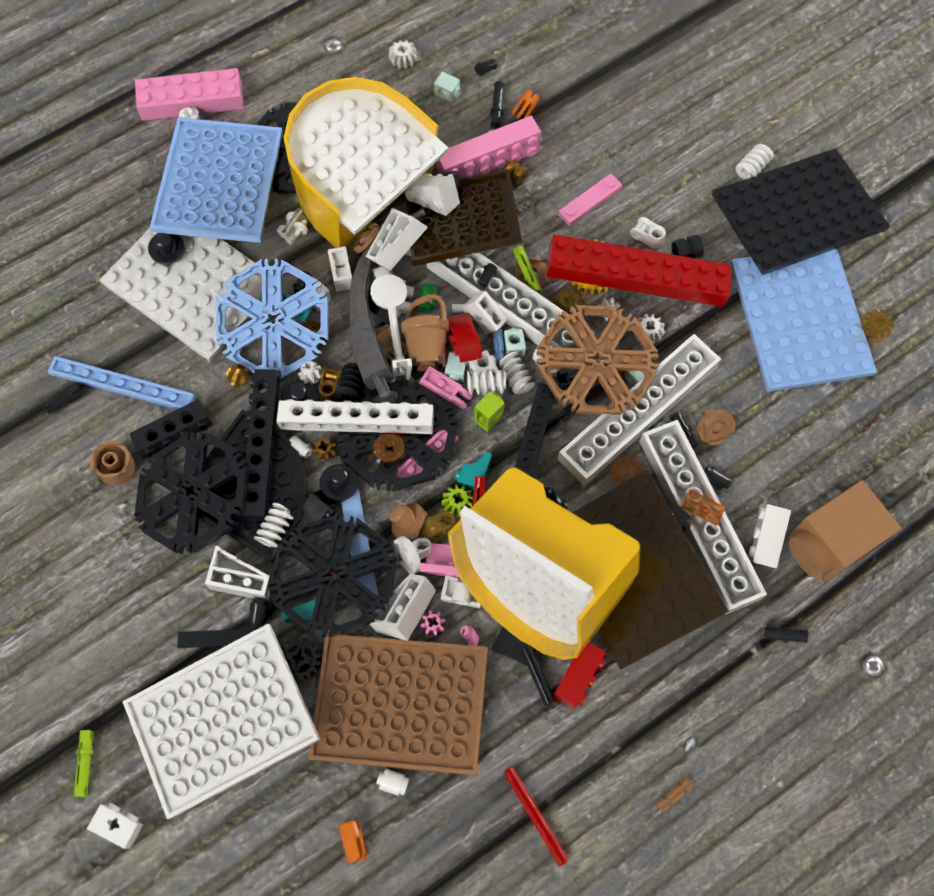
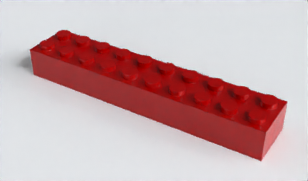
(638, 270)

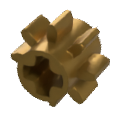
(237, 375)
(323, 443)

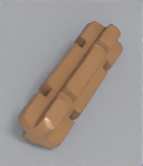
(674, 794)

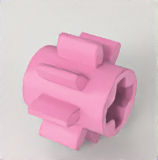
(434, 629)

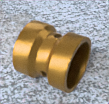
(517, 172)

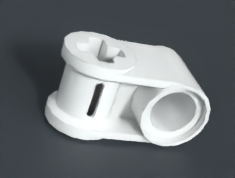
(648, 232)

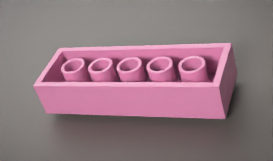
(203, 90)
(492, 150)

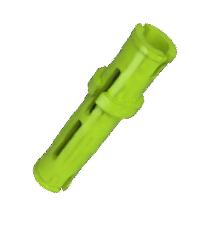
(530, 276)
(83, 763)

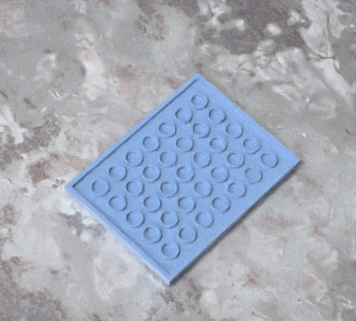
(217, 180)
(803, 322)

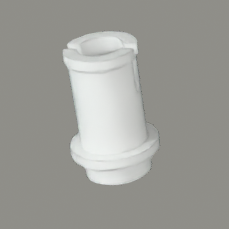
(301, 447)

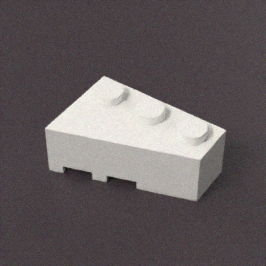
(434, 192)
(395, 239)
(769, 535)
(236, 577)
(405, 607)

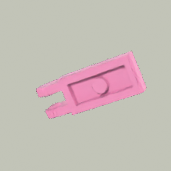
(444, 387)

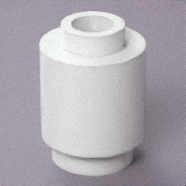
(392, 782)

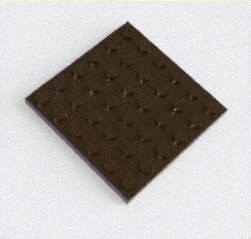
(480, 222)

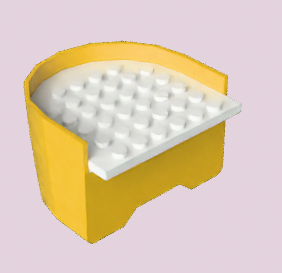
(355, 152)
(541, 565)

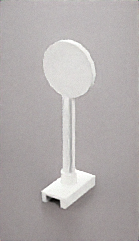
(390, 293)

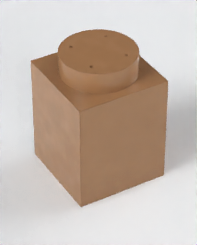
(841, 532)

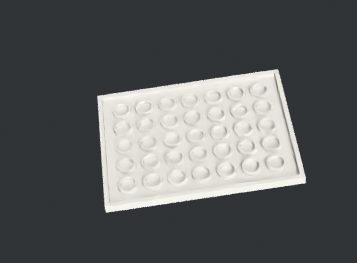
(184, 293)
(220, 721)

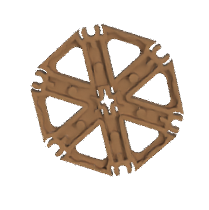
(584, 359)

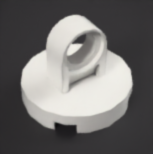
(410, 554)

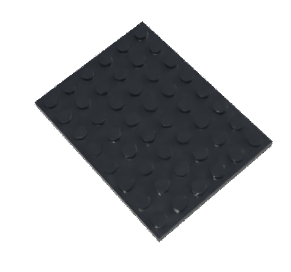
(799, 211)

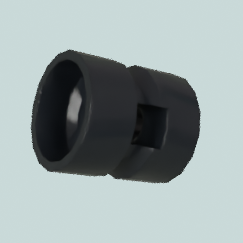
(690, 248)

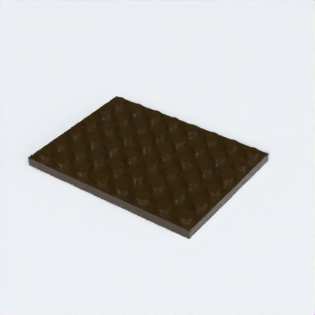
(671, 588)

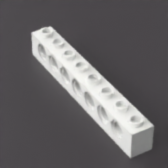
(363, 423)

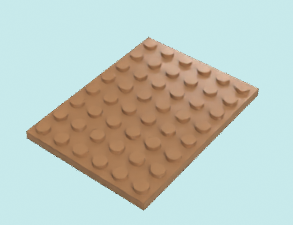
(400, 704)

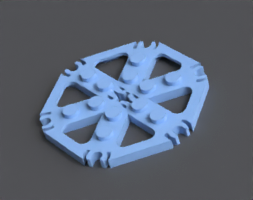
(271, 300)

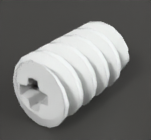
(754, 161)
(515, 373)
(486, 382)
(274, 525)

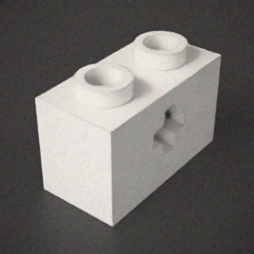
(485, 312)
(103, 825)

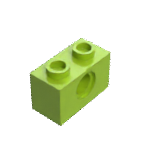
(489, 411)

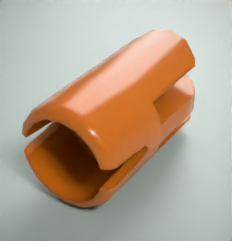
(526, 103)
(353, 841)

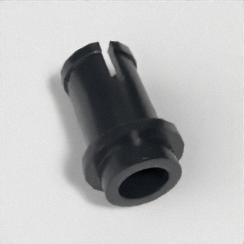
(481, 68)
(489, 271)
(300, 284)

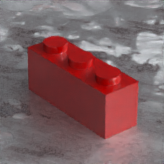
(464, 338)
(579, 676)

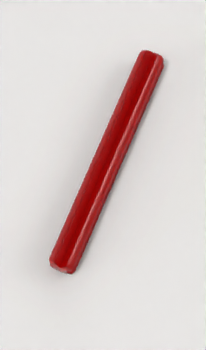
(536, 816)

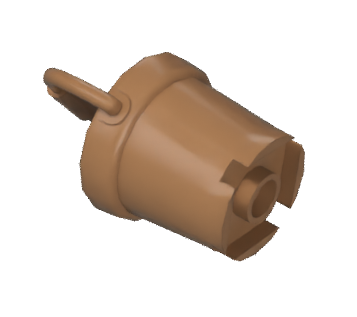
(426, 335)

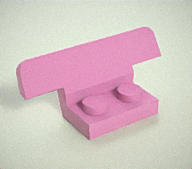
(439, 561)

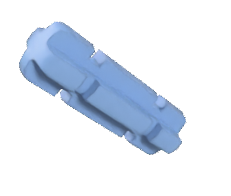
(498, 345)

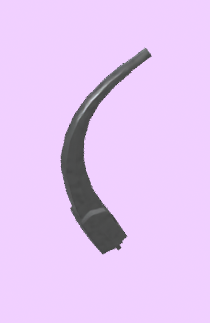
(365, 344)

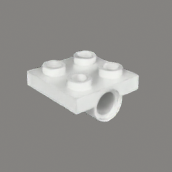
(456, 592)

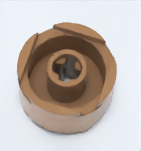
(113, 463)

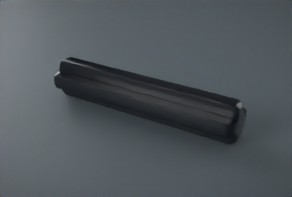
(538, 675)

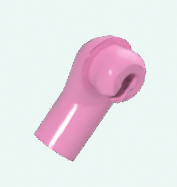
(469, 635)

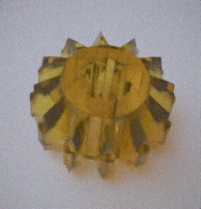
(568, 297)
(877, 324)

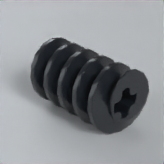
(349, 383)

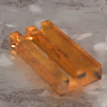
(700, 514)

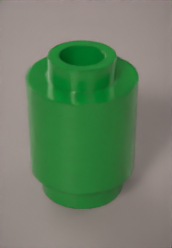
(428, 289)

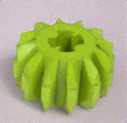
(452, 495)

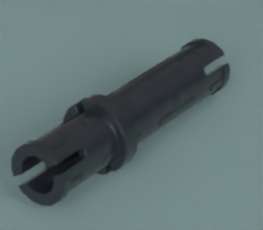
(497, 109)

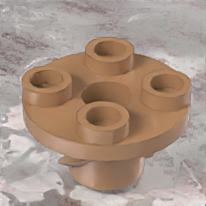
(407, 520)

